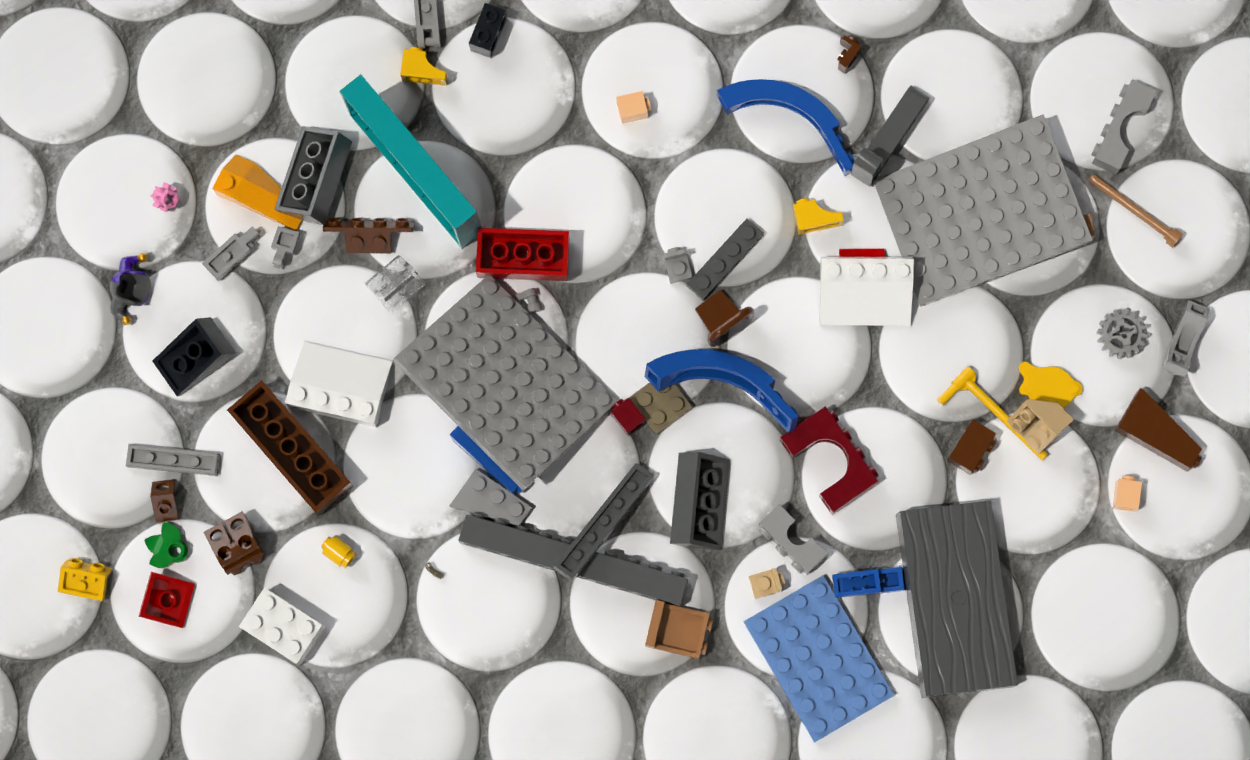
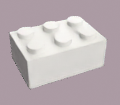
(282, 626)

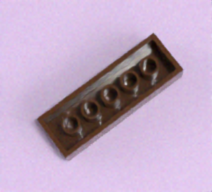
(290, 448)

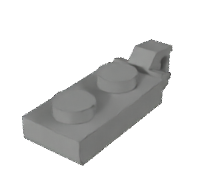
(231, 253)

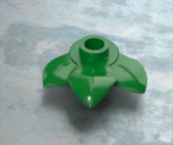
(163, 546)

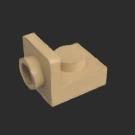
(766, 583)

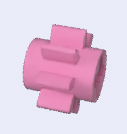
(165, 197)

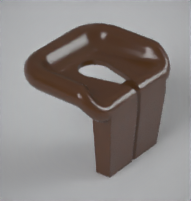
(721, 315)

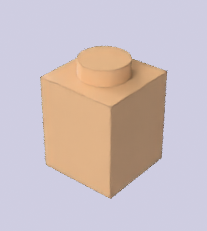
(633, 107)
(1127, 494)

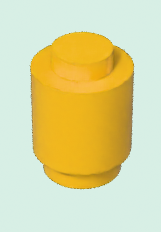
(338, 551)

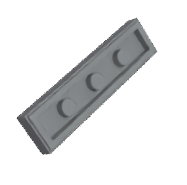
(172, 460)

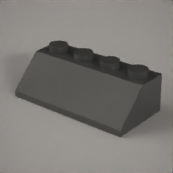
(313, 175)
(700, 501)

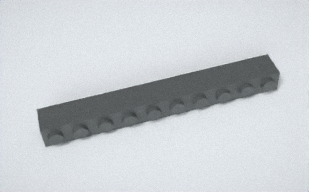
(545, 552)

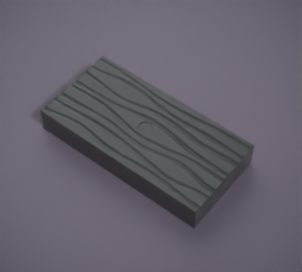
(956, 599)

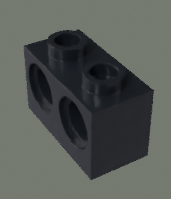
(488, 30)

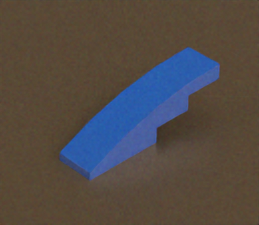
(869, 582)

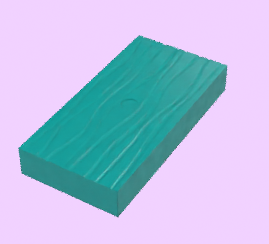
(411, 161)

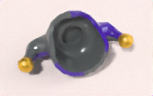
(129, 287)

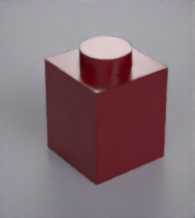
(627, 416)

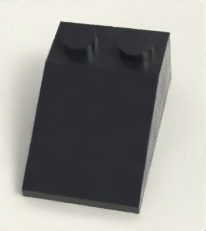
(193, 355)

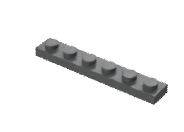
(603, 522)

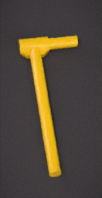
(965, 381)

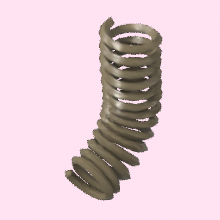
(432, 570)

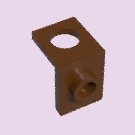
(164, 501)

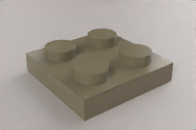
(660, 407)

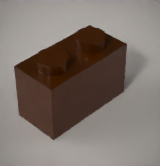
(972, 447)

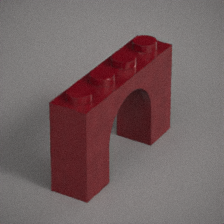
(824, 428)

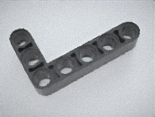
(874, 158)

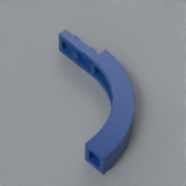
(791, 97)
(726, 368)

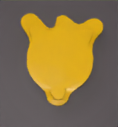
(1048, 384)

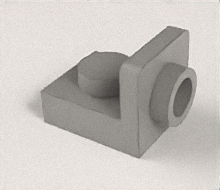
(677, 265)

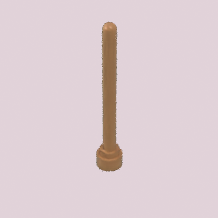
(1170, 235)

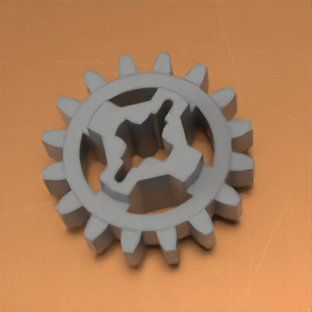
(1119, 324)

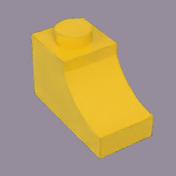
(418, 69)
(812, 218)

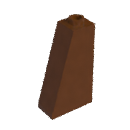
(1156, 431)

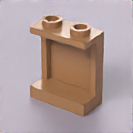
(678, 630)

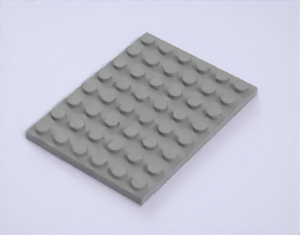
(983, 210)
(505, 381)

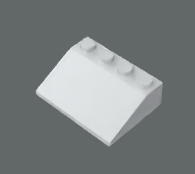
(866, 291)
(339, 384)

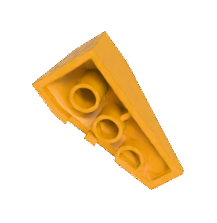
(253, 189)

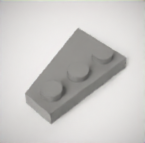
(490, 499)

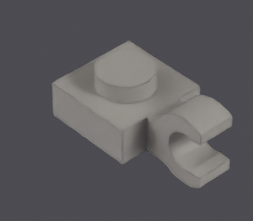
(284, 243)

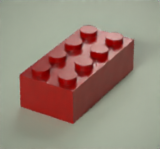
(522, 254)

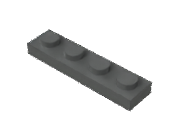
(724, 259)

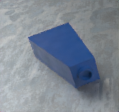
(462, 440)

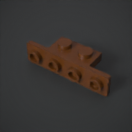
(368, 235)

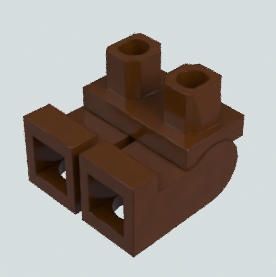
(236, 552)

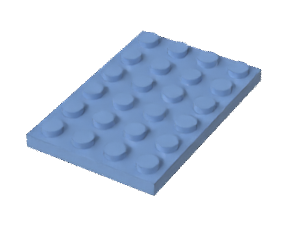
(818, 658)

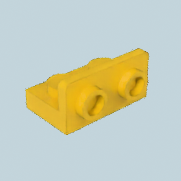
(83, 579)

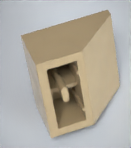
(1039, 422)

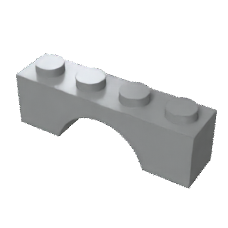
(1134, 102)

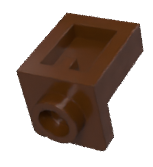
(848, 56)

